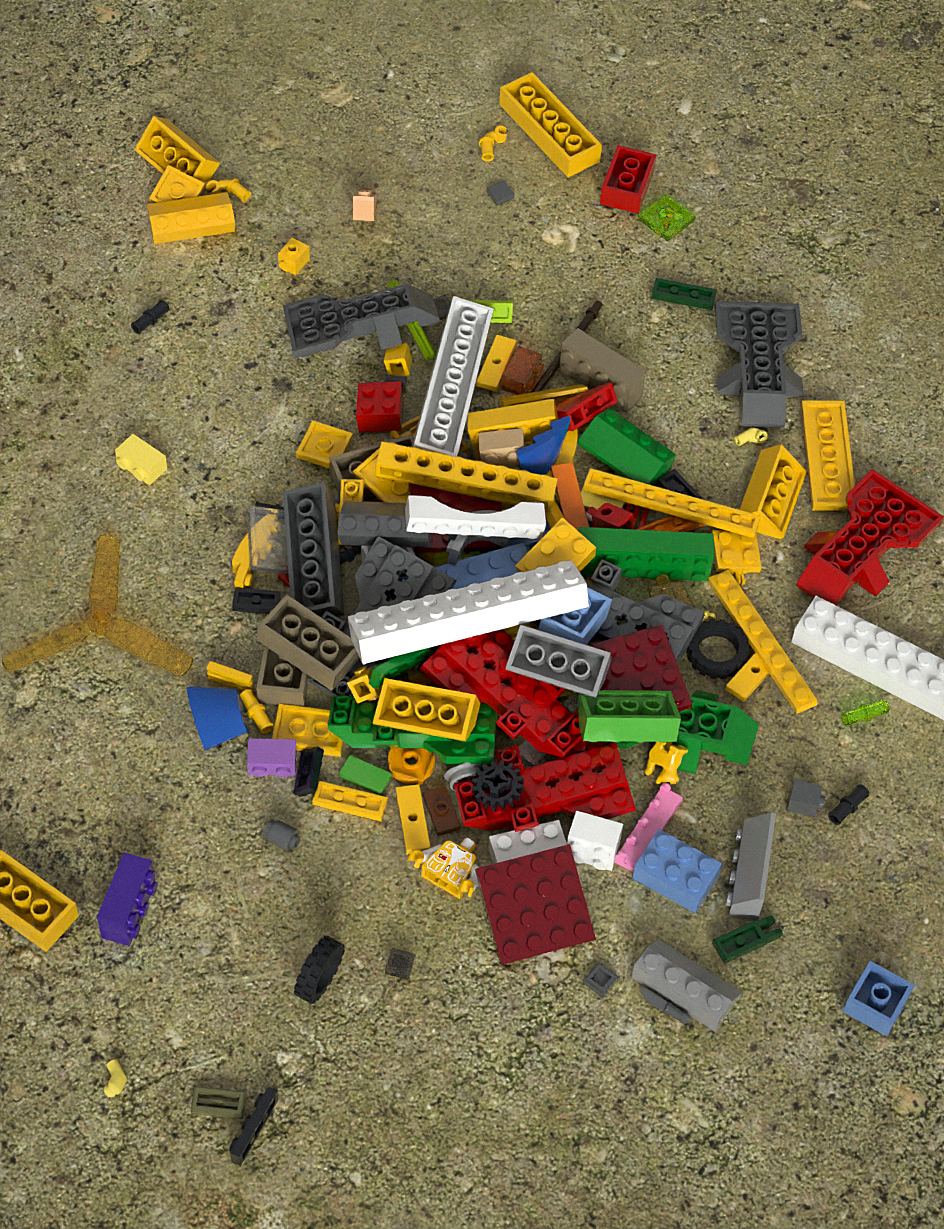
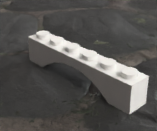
(431, 516)

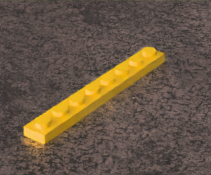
(671, 503)
(763, 641)

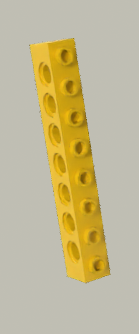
(454, 480)

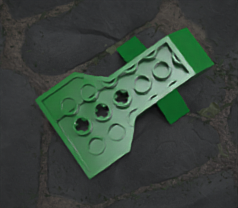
(355, 726)
(714, 729)

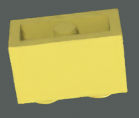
(141, 459)

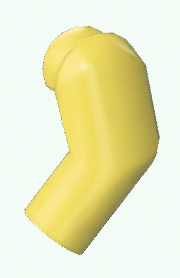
(752, 435)

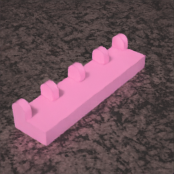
(655, 817)

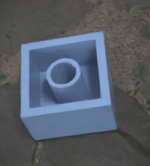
(878, 998)

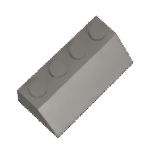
(558, 661)
(751, 866)
(685, 984)

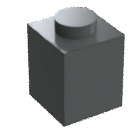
(805, 798)

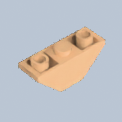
(364, 205)

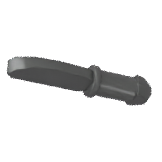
(663, 1005)

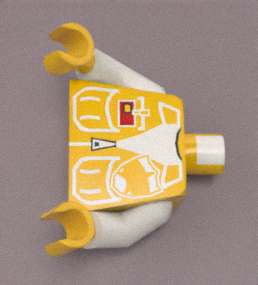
(449, 866)

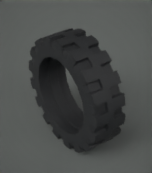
(714, 668)
(319, 969)

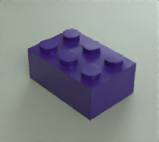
(127, 899)

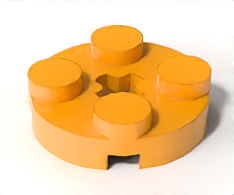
(413, 773)

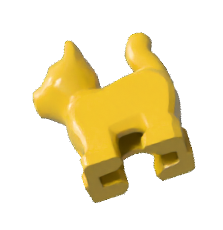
(669, 758)

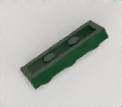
(684, 294)

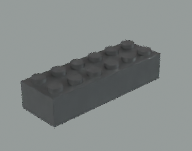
(313, 548)

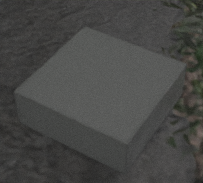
(500, 193)
(600, 980)

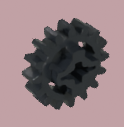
(495, 783)

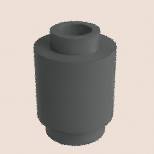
(282, 835)

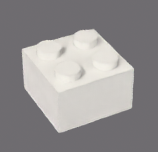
(594, 840)

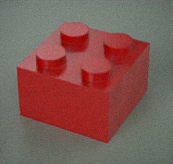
(379, 407)

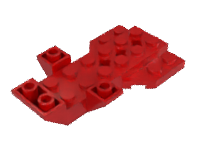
(880, 519)
(523, 703)
(594, 793)

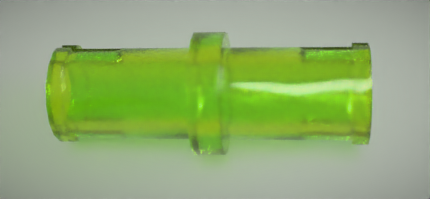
(865, 712)

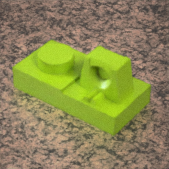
(501, 310)

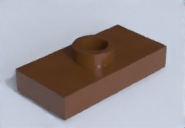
(441, 810)

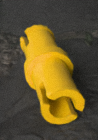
(256, 711)

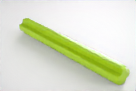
(418, 332)

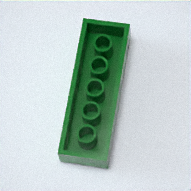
(652, 553)

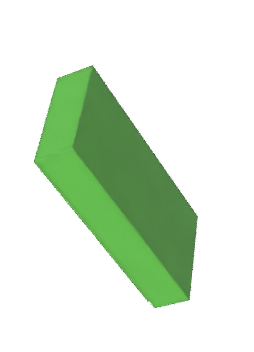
(365, 775)

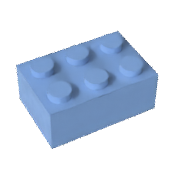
(677, 871)

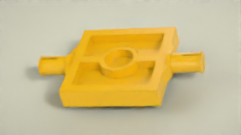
(736, 554)

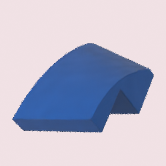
(546, 448)
(217, 714)

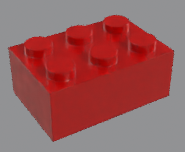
(628, 179)

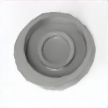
(462, 773)

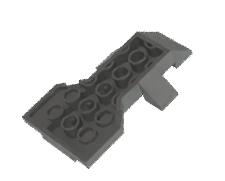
(324, 323)
(760, 337)
(376, 580)
(678, 619)

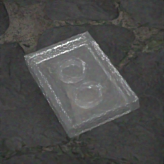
(267, 540)

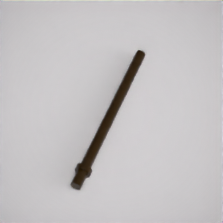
(591, 313)

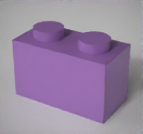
(271, 757)

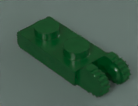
(745, 939)

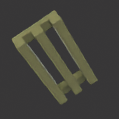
(218, 1112)

